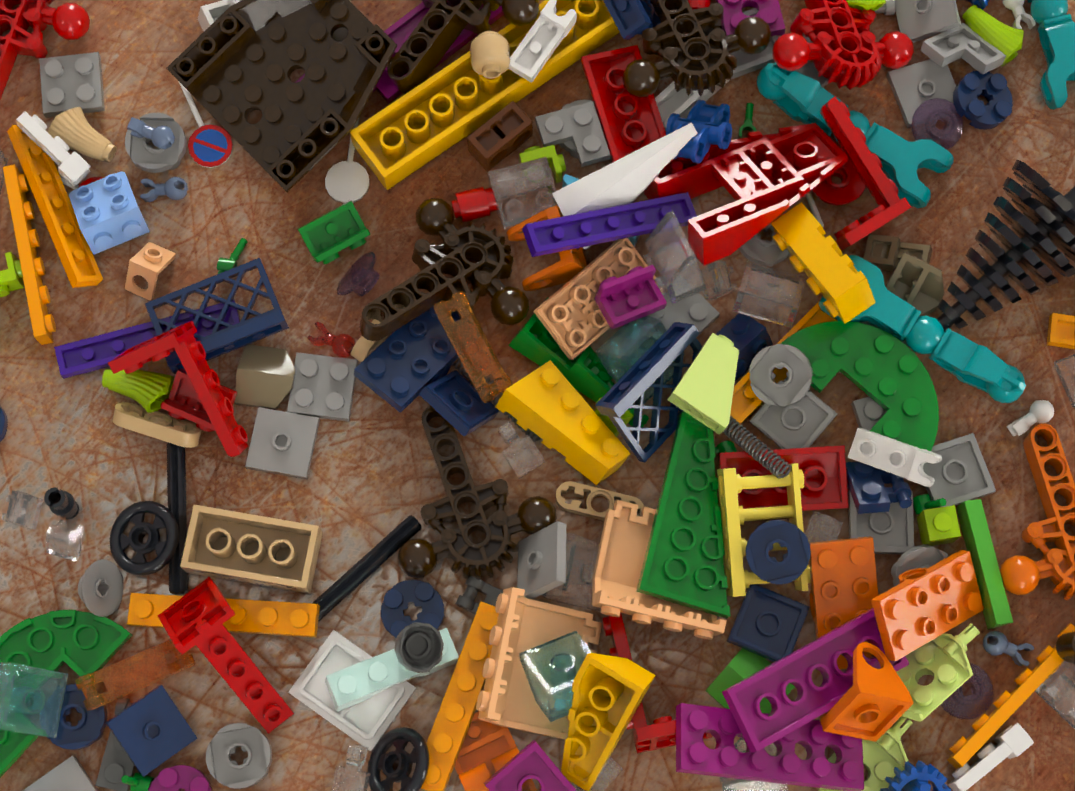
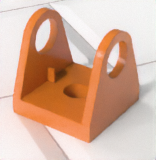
(571, 260)
(873, 700)

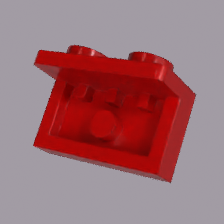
(185, 404)

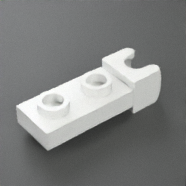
(541, 41)
(70, 167)
(893, 456)
(1010, 744)

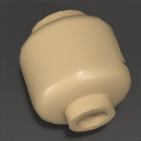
(490, 54)

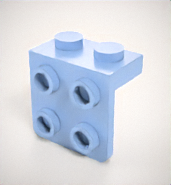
(108, 212)

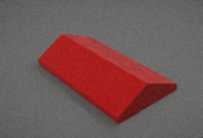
(625, 119)
(823, 477)

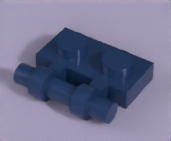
(869, 492)

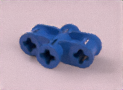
(711, 125)

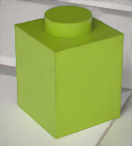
(938, 526)

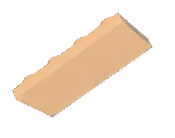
(572, 312)

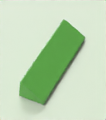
(985, 563)

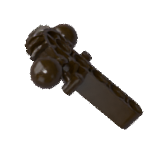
(451, 21)
(677, 49)
(493, 263)
(419, 557)

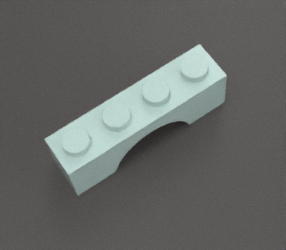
(379, 673)

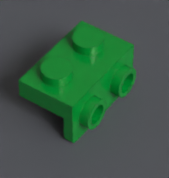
(334, 232)

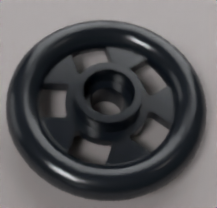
(120, 542)
(398, 763)

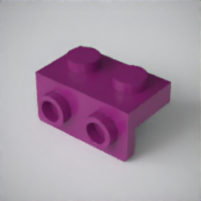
(629, 296)

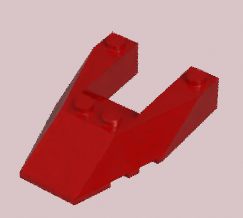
(760, 173)

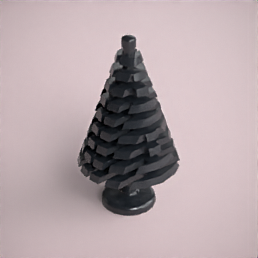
(1045, 223)

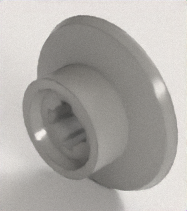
(101, 588)

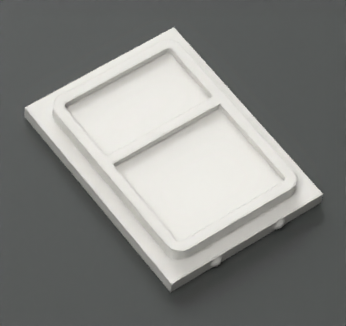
(363, 721)

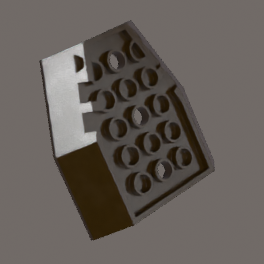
(247, 66)

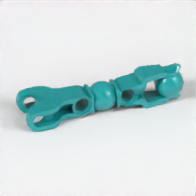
(1058, 45)
(802, 100)
(925, 335)

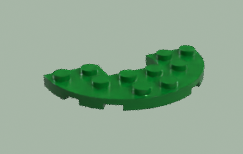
(881, 369)
(47, 643)

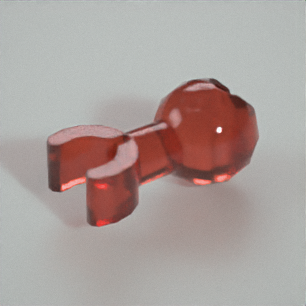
(340, 343)

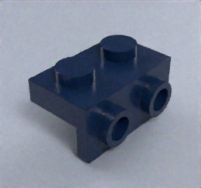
(748, 338)

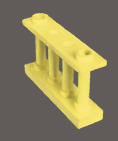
(734, 515)

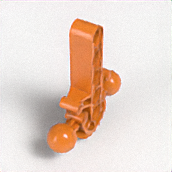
(1021, 573)

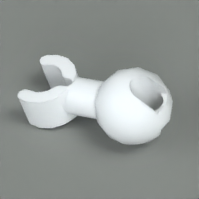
(1019, 13)
(1040, 412)

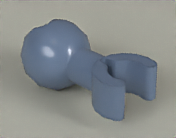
(161, 136)
(171, 188)
(999, 644)

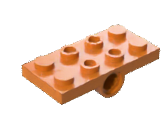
(841, 584)
(927, 604)
(484, 753)

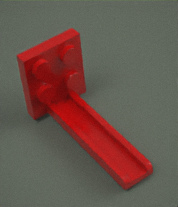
(869, 169)
(201, 376)
(199, 622)
(663, 731)

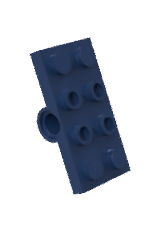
(409, 360)

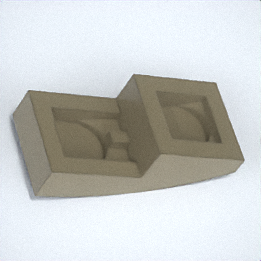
(887, 251)

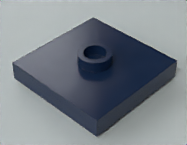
(458, 403)
(768, 623)
(151, 730)

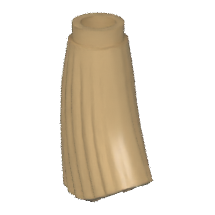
(81, 136)

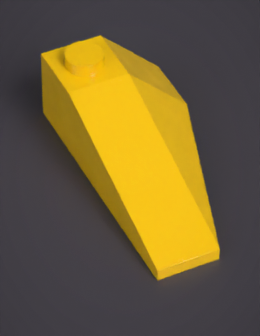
(602, 706)

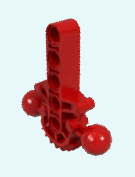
(68, 21)
(840, 44)

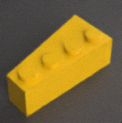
(821, 259)
(565, 422)

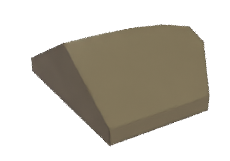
(917, 283)
(263, 377)

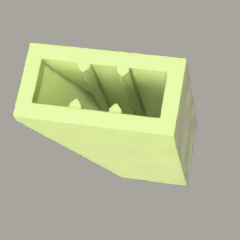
(709, 384)

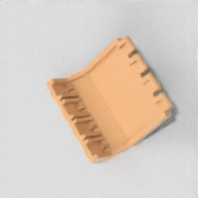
(619, 571)
(519, 627)

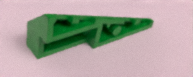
(583, 372)

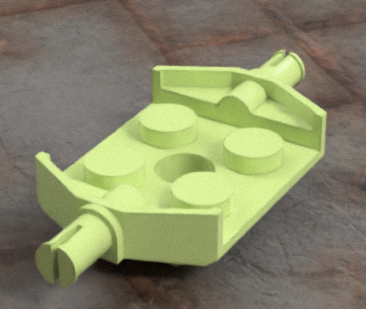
(946, 661)
(882, 756)

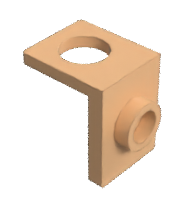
(149, 264)

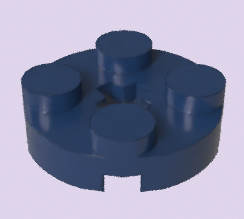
(990, 86)
(793, 561)
(408, 592)
(89, 728)

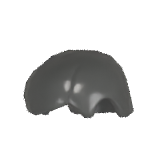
(419, 647)

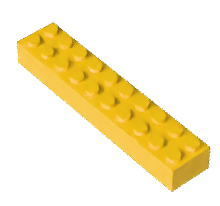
(461, 100)

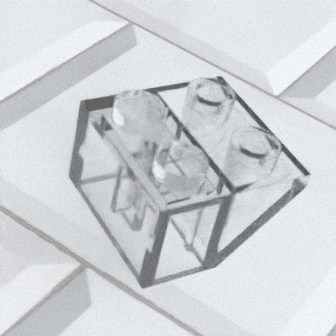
(522, 190)

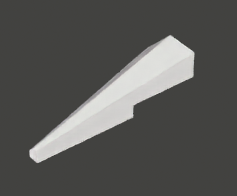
(623, 179)

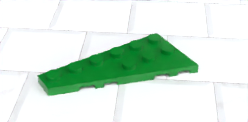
(687, 534)

